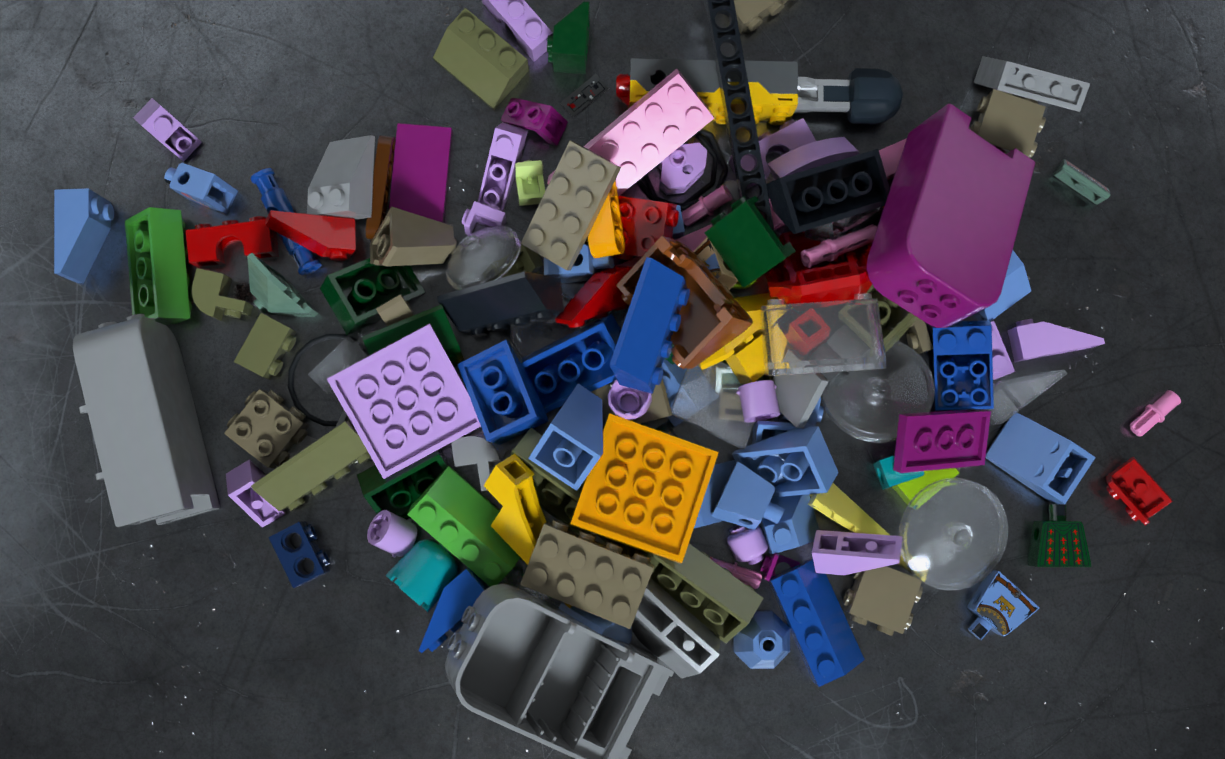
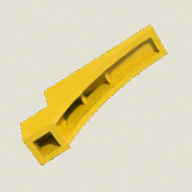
(521, 513)

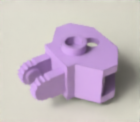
(686, 158)

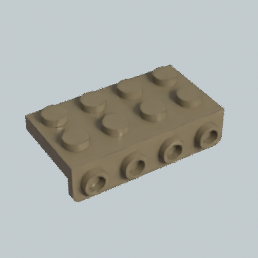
(588, 573)

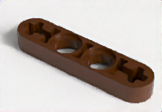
(381, 183)

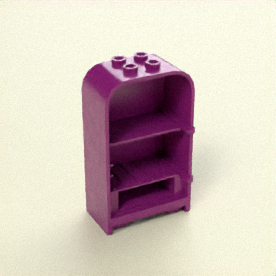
(949, 221)

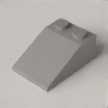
(344, 180)

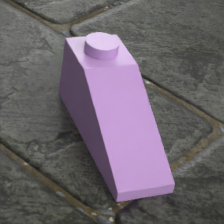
(1045, 339)
(854, 552)

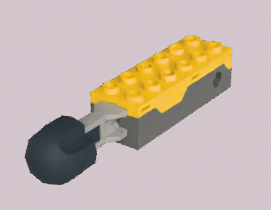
(775, 89)

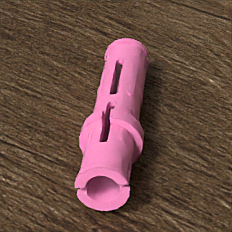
(831, 249)

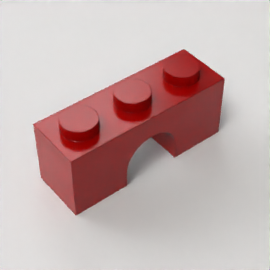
(208, 242)

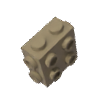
(1009, 122)
(267, 428)
(883, 598)

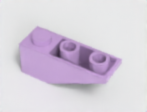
(500, 167)

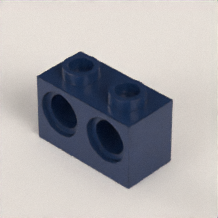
(293, 558)

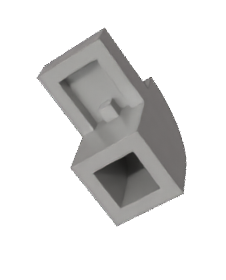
(475, 451)

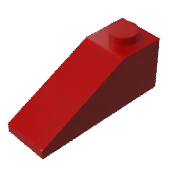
(318, 233)

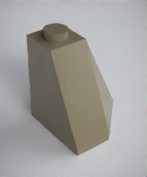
(411, 240)

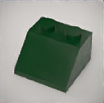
(569, 42)

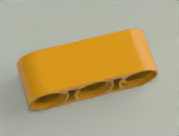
(607, 232)

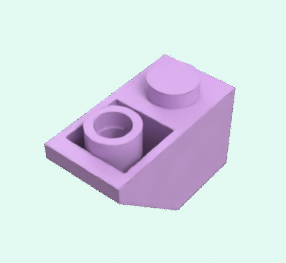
(167, 129)

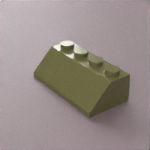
(313, 468)

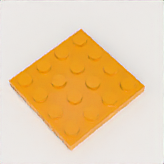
(645, 489)

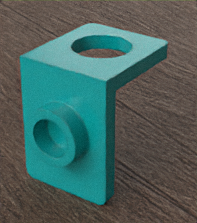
(889, 477)

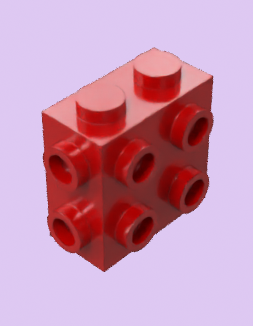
(644, 224)

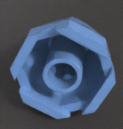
(749, 641)

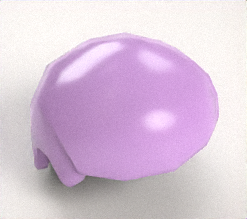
(628, 402)

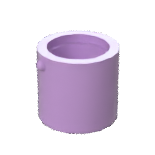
(758, 401)
(392, 533)

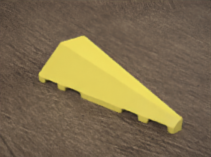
(847, 513)

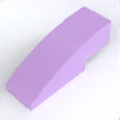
(812, 156)

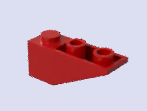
(595, 298)

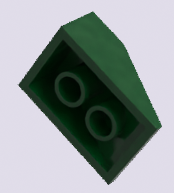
(364, 287)

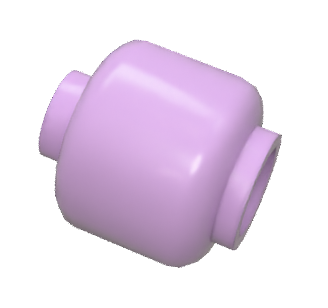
(747, 544)

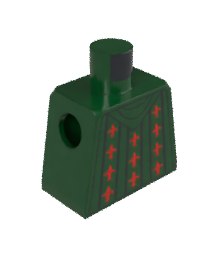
(1058, 541)

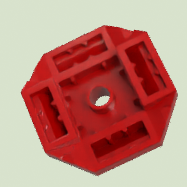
(821, 282)

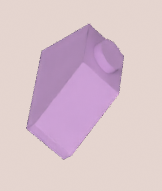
(240, 491)

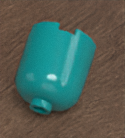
(424, 572)

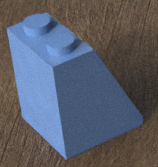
(572, 439)

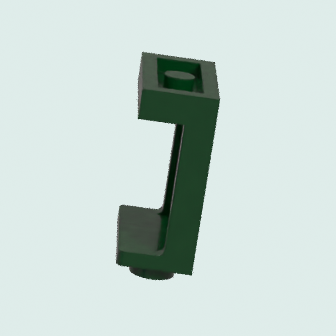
(747, 241)

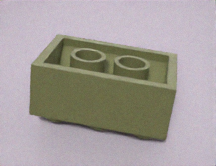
(480, 59)

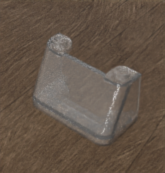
(822, 336)

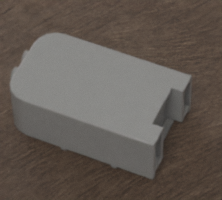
(144, 422)
(550, 675)

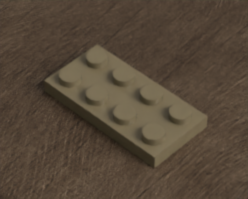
(570, 205)

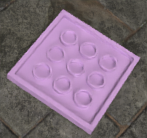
(405, 401)

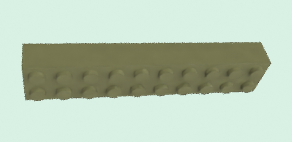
(697, 583)

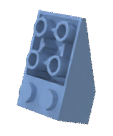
(1039, 458)

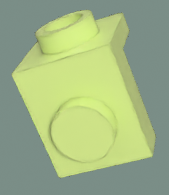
(529, 182)

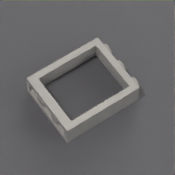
(1032, 83)

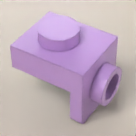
(485, 215)

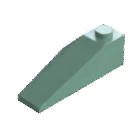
(275, 292)

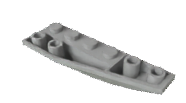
(672, 631)

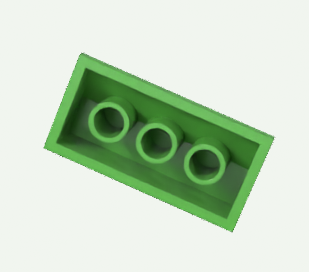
(158, 265)
(462, 523)

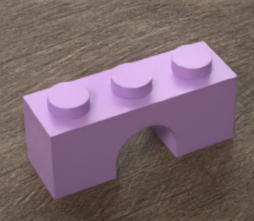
(526, 25)
(788, 138)

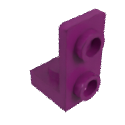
(535, 117)

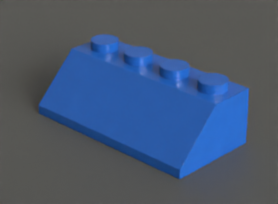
(649, 327)
(573, 360)
(816, 622)

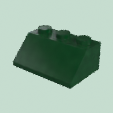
(435, 316)
(402, 488)

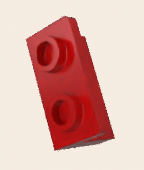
(1137, 490)

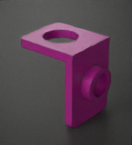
(770, 562)

